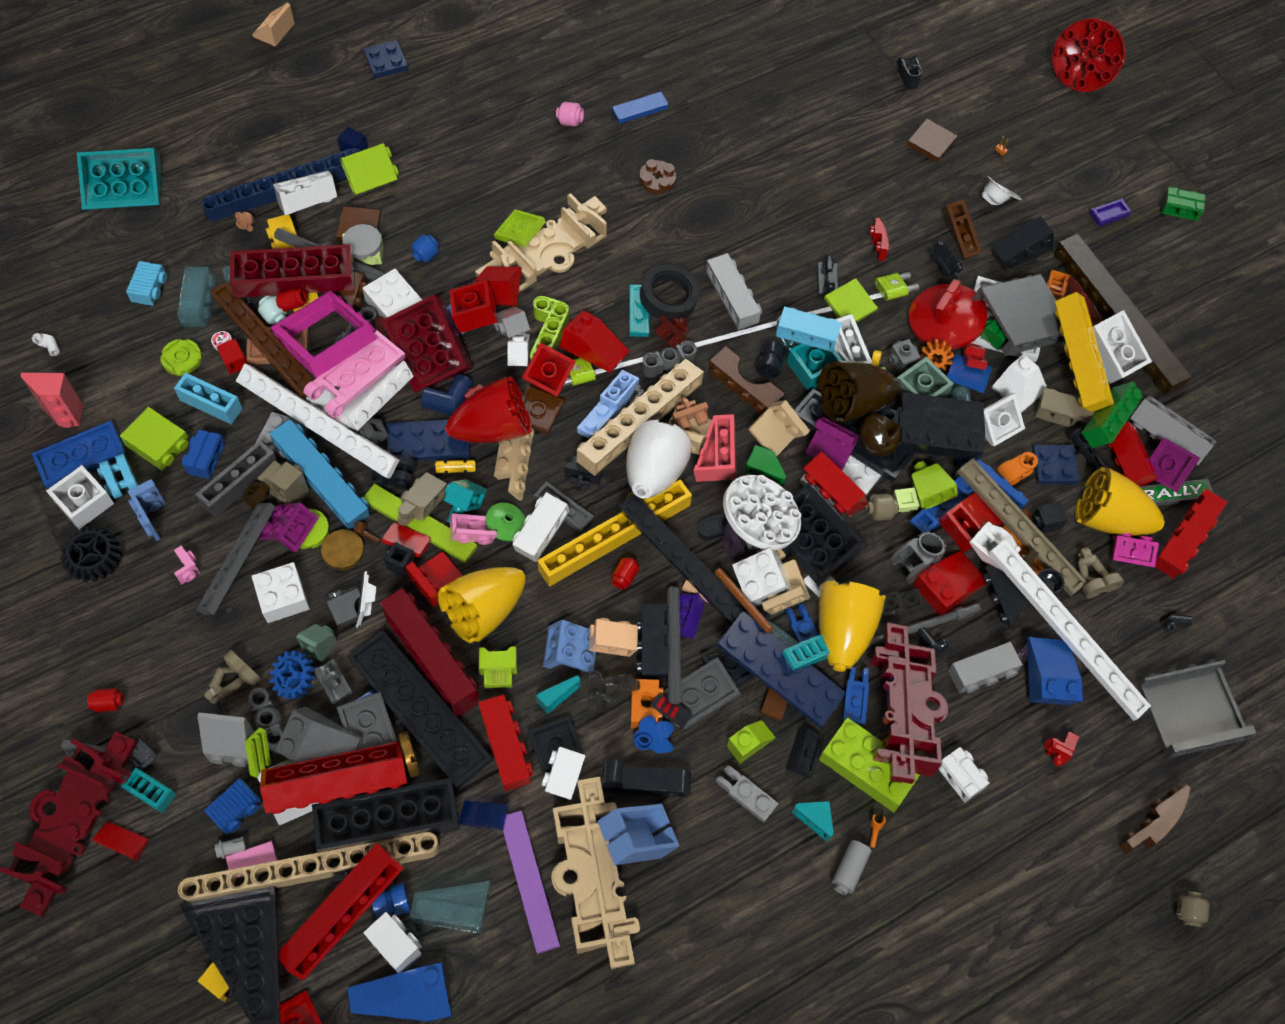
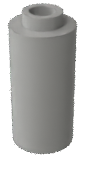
(851, 867)

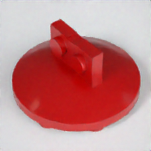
(1088, 55)
(948, 315)

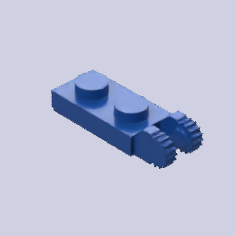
(804, 628)
(856, 697)

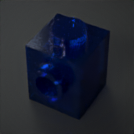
(352, 139)

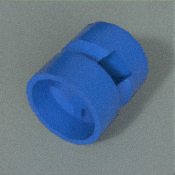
(392, 901)

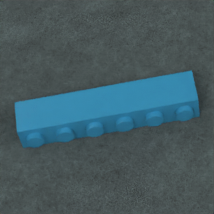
(319, 474)

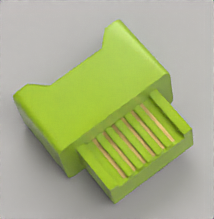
(498, 667)

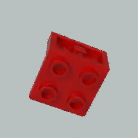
(433, 576)

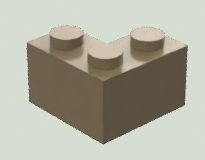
(285, 482)

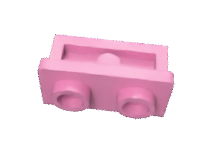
(470, 529)

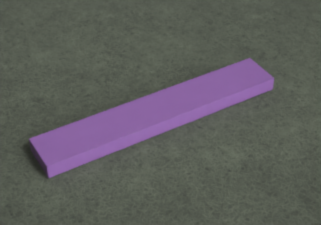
(530, 883)

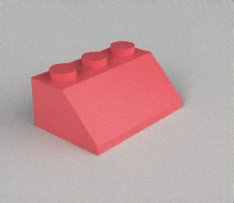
(55, 397)

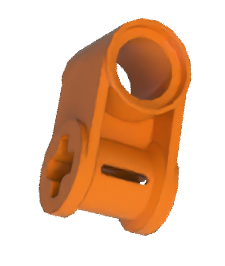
(1018, 468)

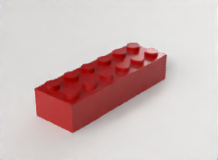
(332, 777)

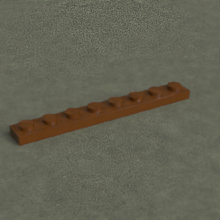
(262, 338)

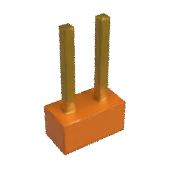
(1000, 148)

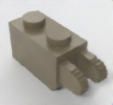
(1061, 408)
(421, 499)

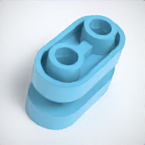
(108, 471)

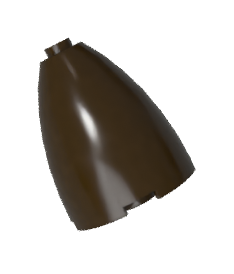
(855, 389)

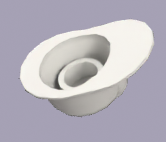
(996, 193)

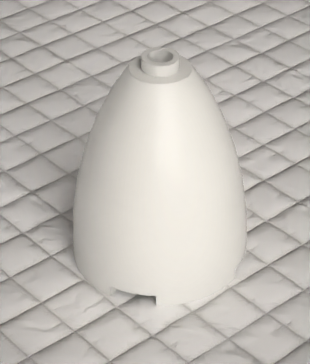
(656, 457)

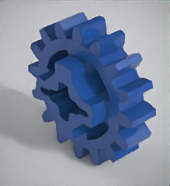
(292, 675)

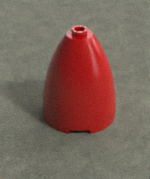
(491, 415)

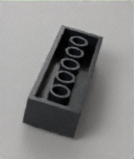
(386, 815)

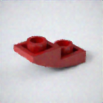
(879, 238)

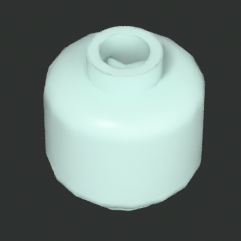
(270, 310)

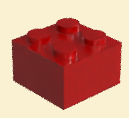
(473, 306)

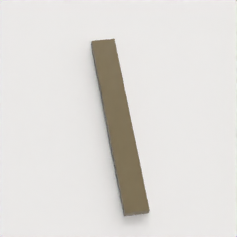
(1020, 524)

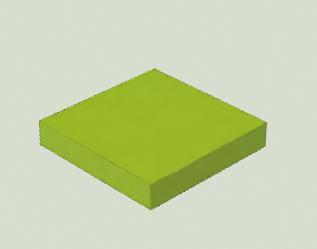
(519, 228)
(851, 300)

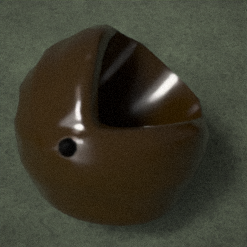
(879, 435)

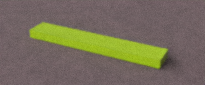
(439, 533)

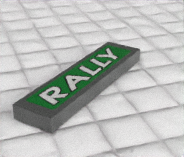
(1188, 492)

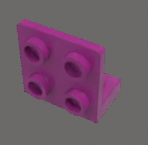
(833, 441)
(289, 525)

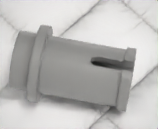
(229, 847)

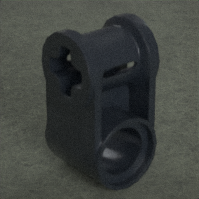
(910, 71)

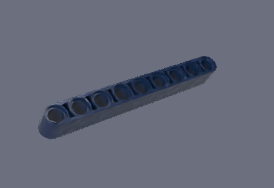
(262, 190)

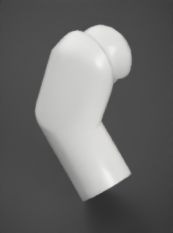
(46, 341)

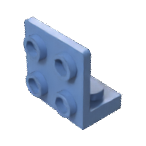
(144, 500)
(568, 646)

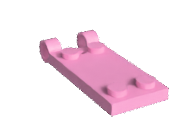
(355, 374)

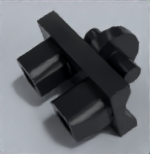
(580, 475)

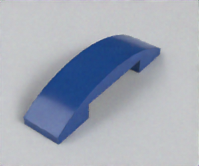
(928, 519)

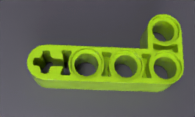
(551, 320)

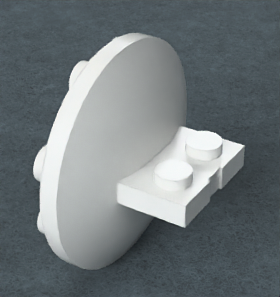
(761, 512)

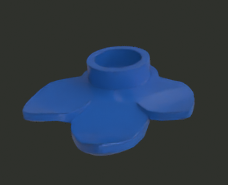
(656, 735)

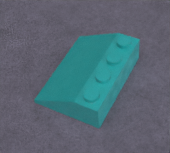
(119, 178)

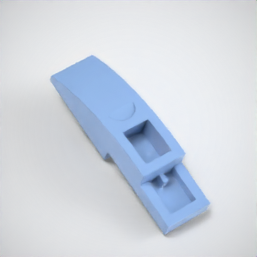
(611, 403)

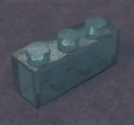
(195, 297)

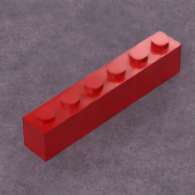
(339, 911)

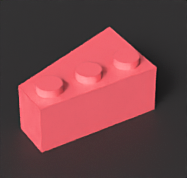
(718, 454)

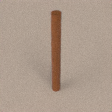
(765, 625)

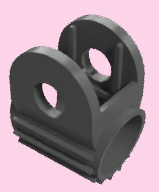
(927, 547)

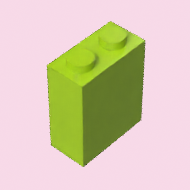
(369, 169)
(155, 438)

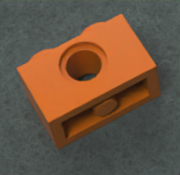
(648, 691)

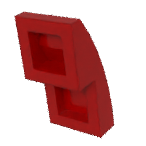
(974, 356)

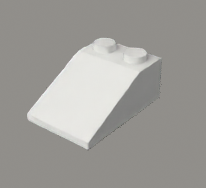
(1120, 347)

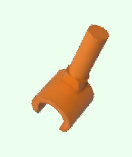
(875, 829)

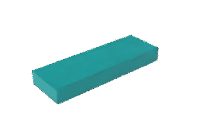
(637, 314)

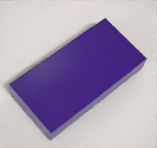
(1110, 212)

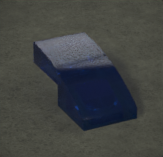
(483, 815)

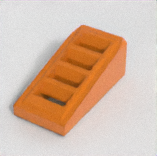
(1058, 288)

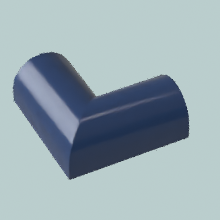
(447, 401)

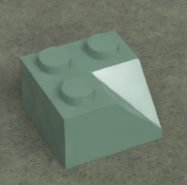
(925, 379)

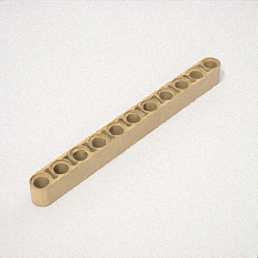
(299, 866)

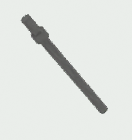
(957, 613)

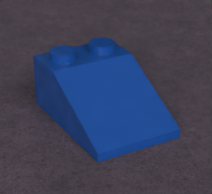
(1053, 672)

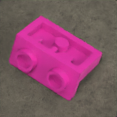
(1134, 551)

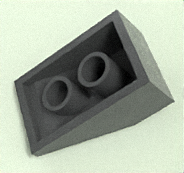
(314, 736)

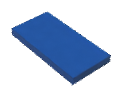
(81, 449)

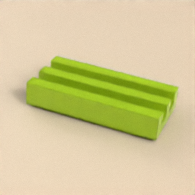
(257, 752)

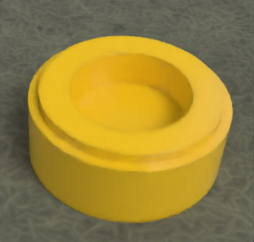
(876, 358)

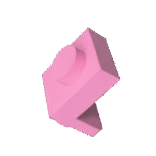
(189, 570)

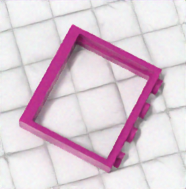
(312, 313)

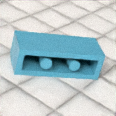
(808, 329)
(208, 398)

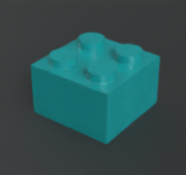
(808, 363)

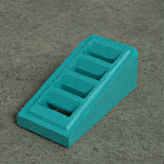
(816, 645)
(554, 696)
(160, 799)

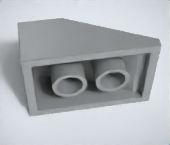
(224, 738)

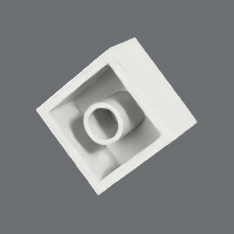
(80, 497)
(762, 576)
(280, 592)
(394, 945)

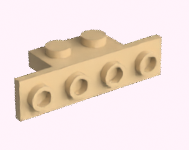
(513, 463)

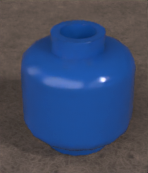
(425, 248)

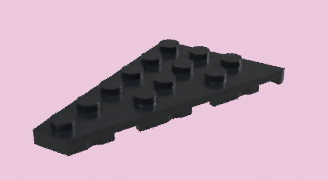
(243, 944)

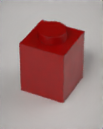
(231, 356)

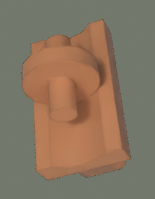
(689, 410)

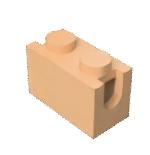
(613, 637)

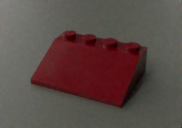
(429, 342)

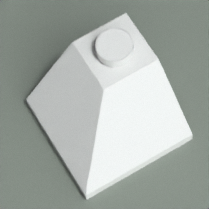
(1024, 380)

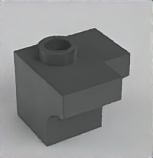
(342, 604)

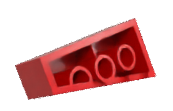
(1190, 533)

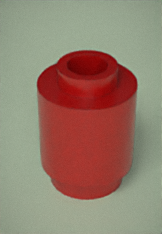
(291, 299)
(625, 573)
(105, 700)

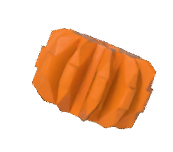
(940, 349)

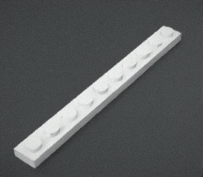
(318, 421)
(1069, 630)

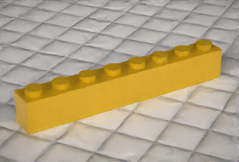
(609, 536)

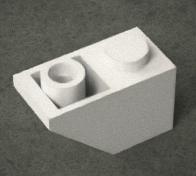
(518, 350)

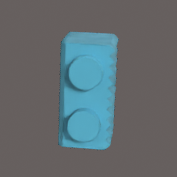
(146, 283)

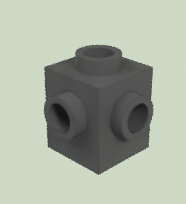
(903, 355)
(373, 431)

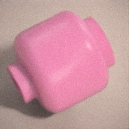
(570, 114)

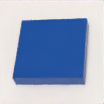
(968, 376)

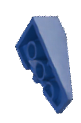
(407, 995)

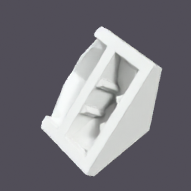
(989, 538)

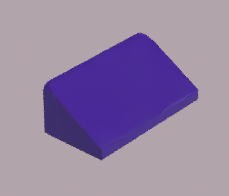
(690, 613)

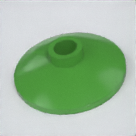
(496, 520)

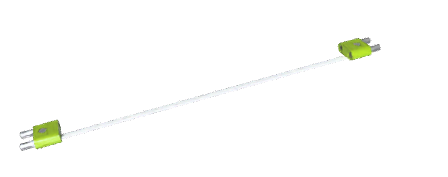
(889, 286)

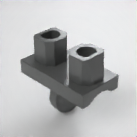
(333, 681)

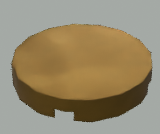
(342, 549)
(409, 754)

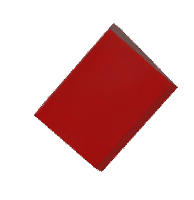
(503, 283)
(548, 370)

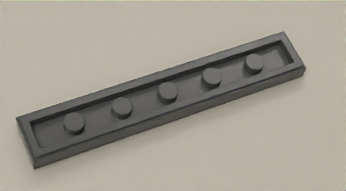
(235, 559)

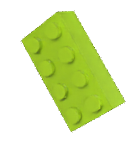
(851, 756)

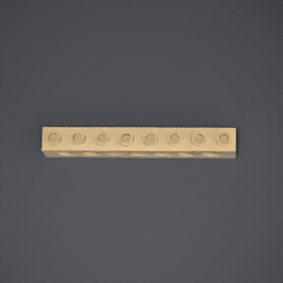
(652, 405)

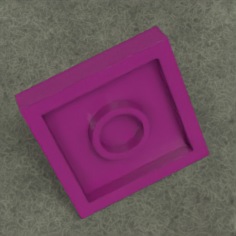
(1172, 464)

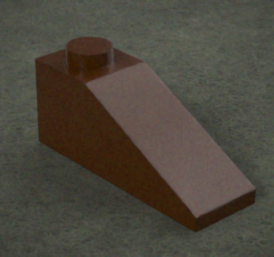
(961, 228)

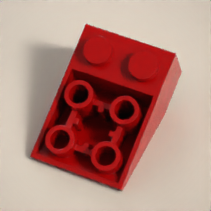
(967, 520)

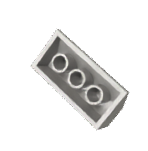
(1166, 423)

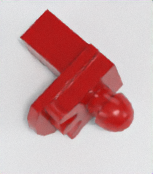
(1060, 750)

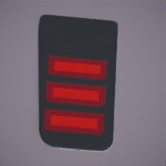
(673, 712)

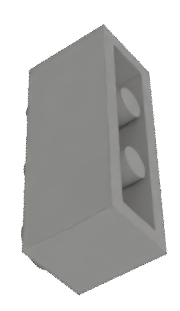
(985, 668)

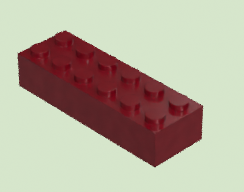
(281, 269)
(429, 652)

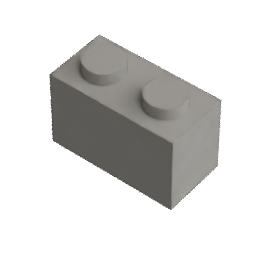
(511, 322)

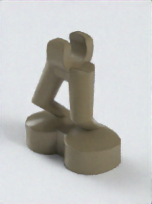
(1096, 586)
(235, 665)

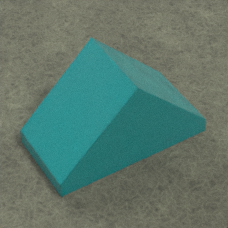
(817, 817)

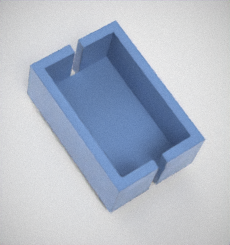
(631, 833)

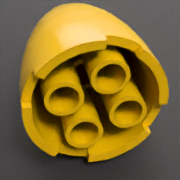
(1117, 505)
(481, 600)
(848, 620)

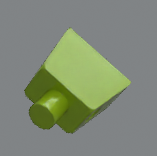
(932, 485)

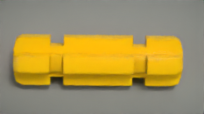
(454, 466)

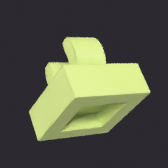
(906, 499)

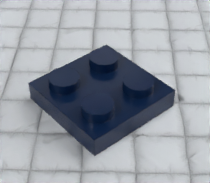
(385, 59)
(1056, 464)

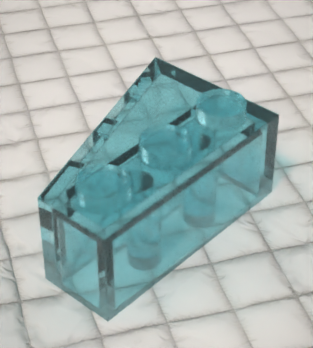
(453, 907)

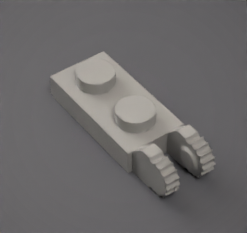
(748, 794)

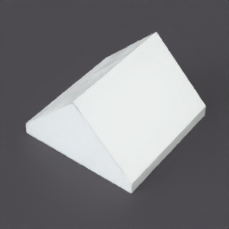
(1003, 420)

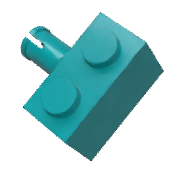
(464, 496)

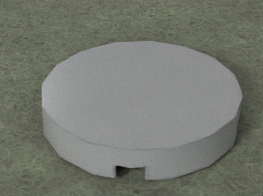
(364, 240)

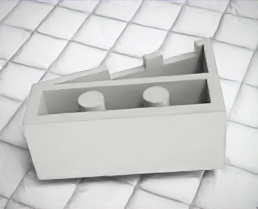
(305, 192)
(850, 342)

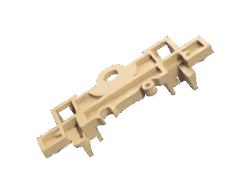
(554, 241)
(596, 877)

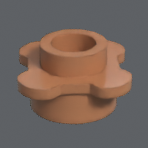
(244, 220)

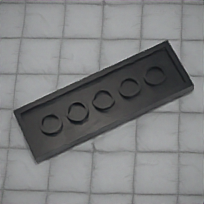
(887, 466)

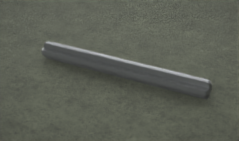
(297, 241)
(674, 646)

